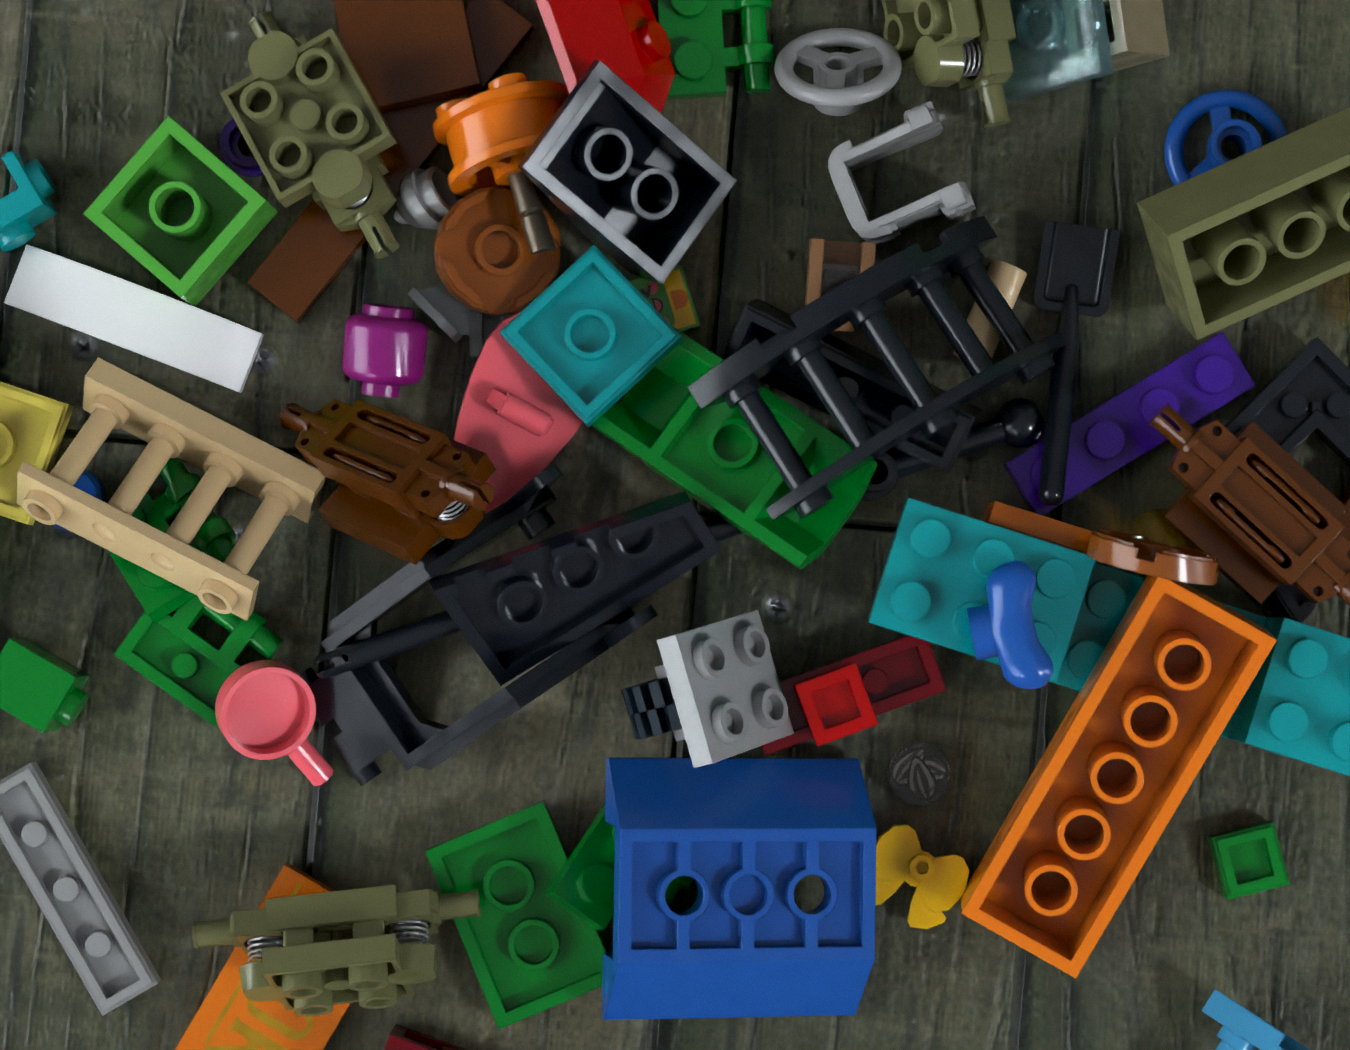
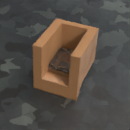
(833, 264)

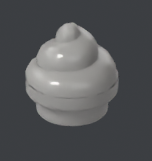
(424, 198)

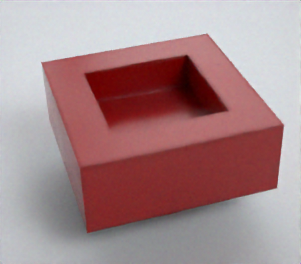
(836, 704)

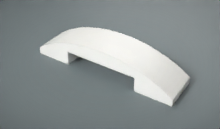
(134, 318)

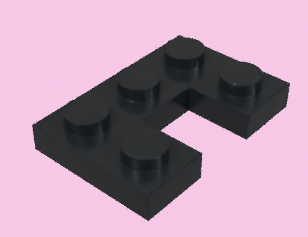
(1304, 398)

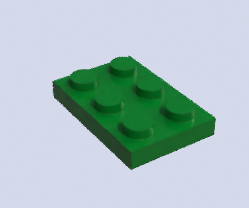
(525, 943)

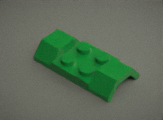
(722, 461)

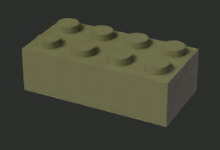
(1254, 228)

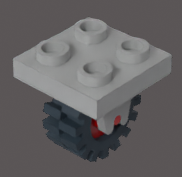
(713, 691)

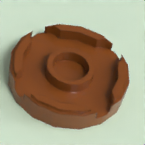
(486, 255)
(1153, 558)

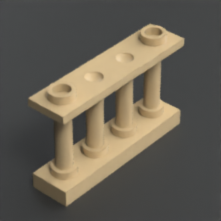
(196, 437)

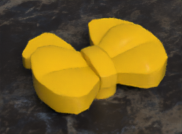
(937, 880)

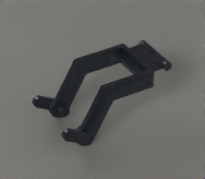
(373, 702)

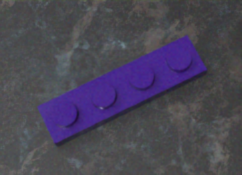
(1121, 427)

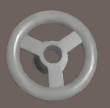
(838, 75)

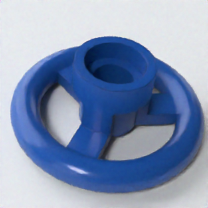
(1218, 105)

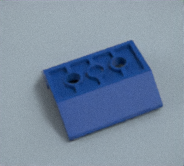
(746, 841)

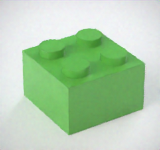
(180, 212)

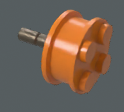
(491, 137)

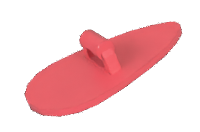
(512, 417)

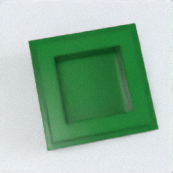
(1248, 860)

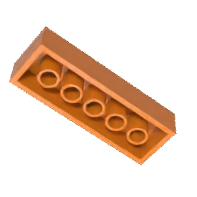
(1115, 772)

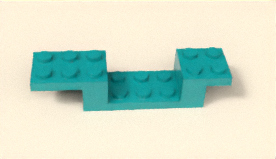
(942, 567)

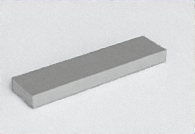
(72, 891)

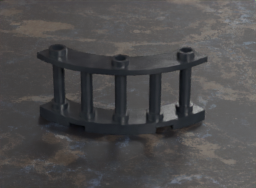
(863, 304)

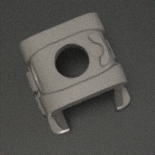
(919, 126)

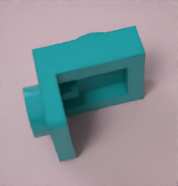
(28, 204)

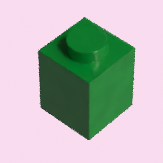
(40, 686)

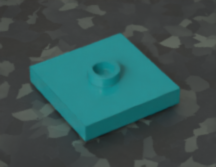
(591, 336)

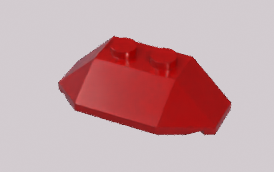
(616, 33)

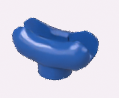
(1007, 627)

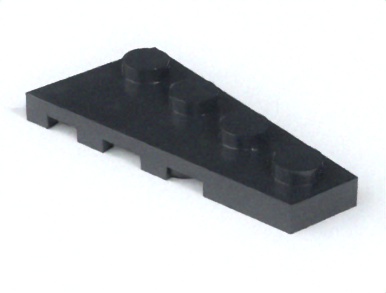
(562, 587)

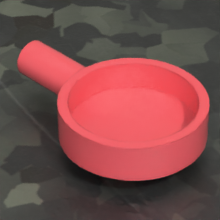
(269, 714)

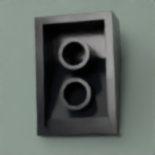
(626, 175)

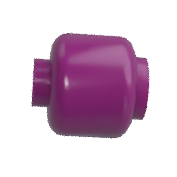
(384, 349)

